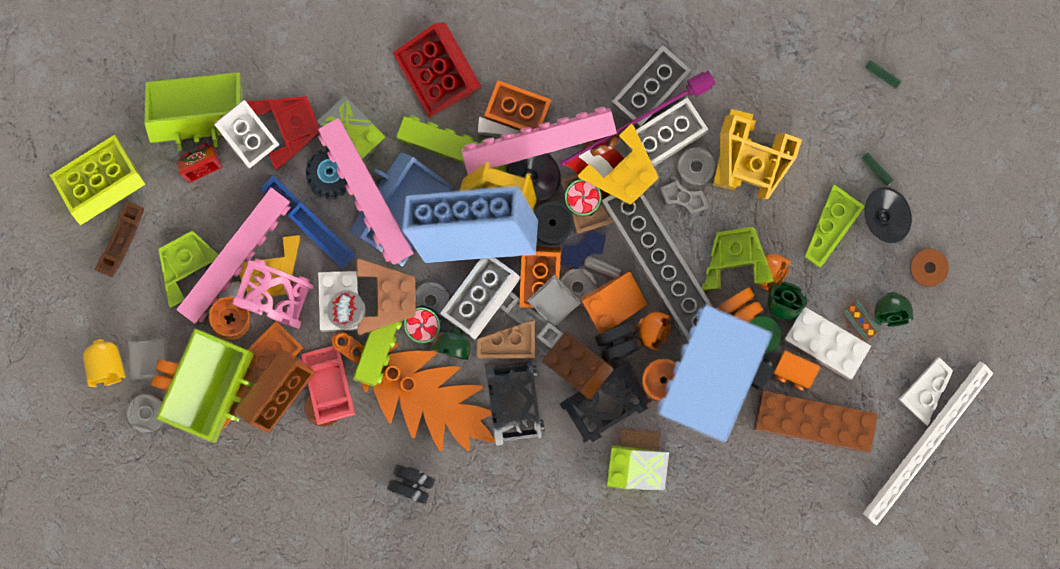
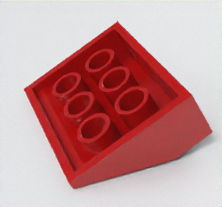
(437, 69)

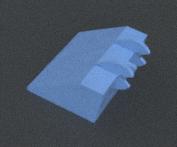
(403, 179)

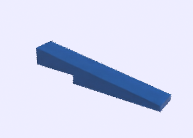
(311, 225)

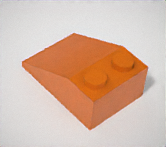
(537, 270)
(613, 302)

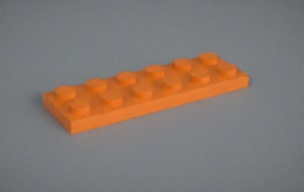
(264, 351)

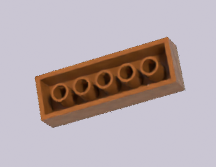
(815, 421)

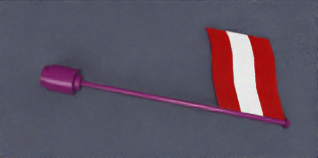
(608, 161)

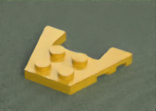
(630, 176)
(283, 264)

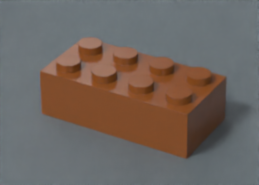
(274, 391)

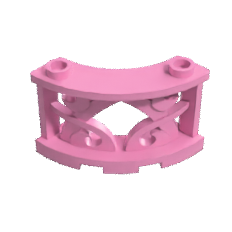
(296, 294)

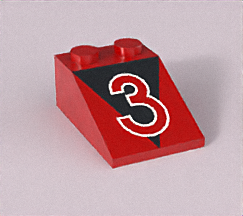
(199, 163)

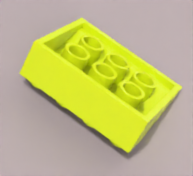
(97, 180)

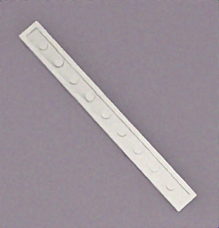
(928, 443)

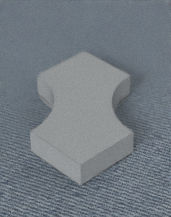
(675, 194)

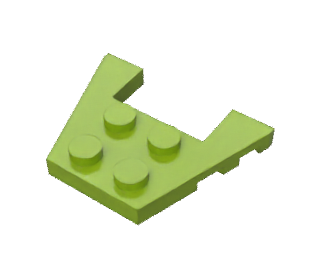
(735, 250)
(180, 260)

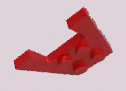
(295, 123)

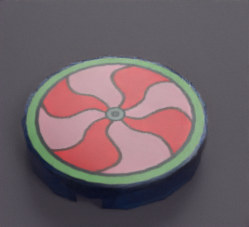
(582, 198)
(424, 326)

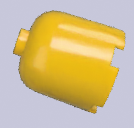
(103, 363)

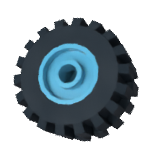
(323, 176)

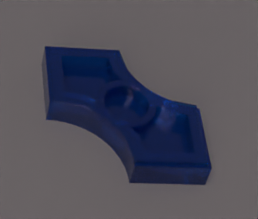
(576, 254)

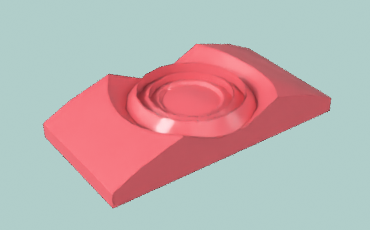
(328, 385)

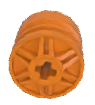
(224, 309)

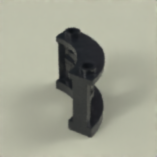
(581, 403)
(501, 425)

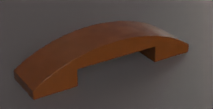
(120, 240)

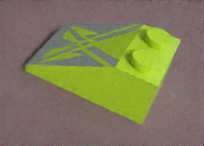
(358, 126)
(637, 468)

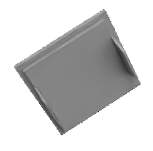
(554, 301)
(144, 357)

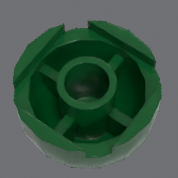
(786, 301)
(893, 309)
(452, 344)

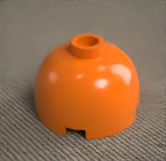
(778, 268)
(654, 329)

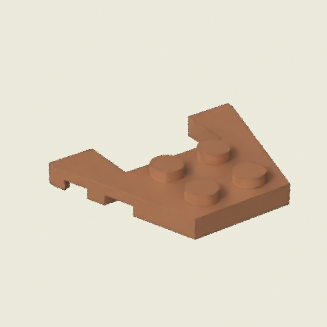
(394, 296)

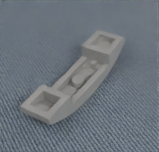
(543, 330)

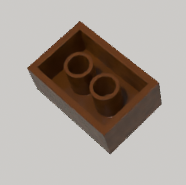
(577, 365)

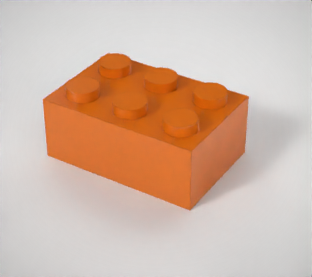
(516, 107)

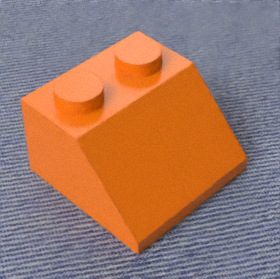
(796, 371)

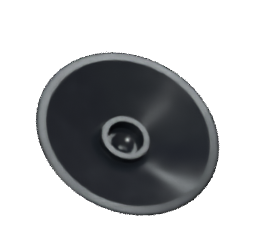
(543, 173)
(887, 215)

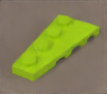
(833, 224)

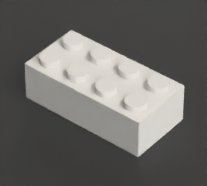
(670, 131)
(480, 296)
(827, 343)

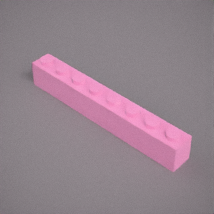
(539, 140)
(366, 192)
(233, 256)

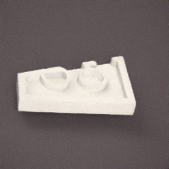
(925, 392)

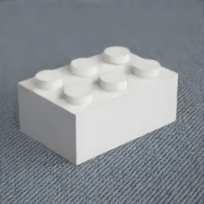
(329, 285)

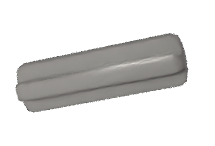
(602, 267)

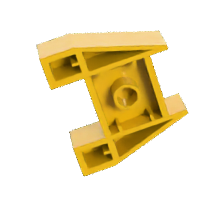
(753, 161)
(490, 178)

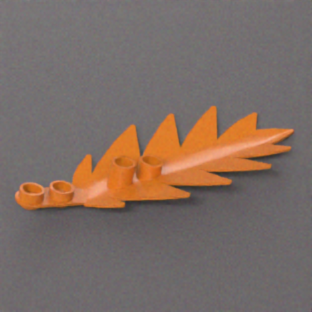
(420, 394)

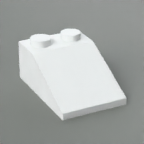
(246, 134)

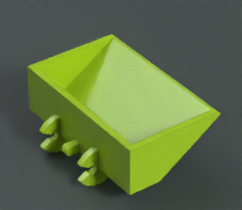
(189, 107)
(205, 386)

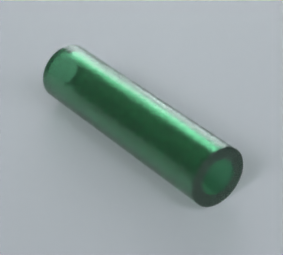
(883, 74)
(877, 169)

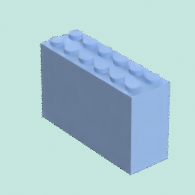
(470, 224)
(714, 373)

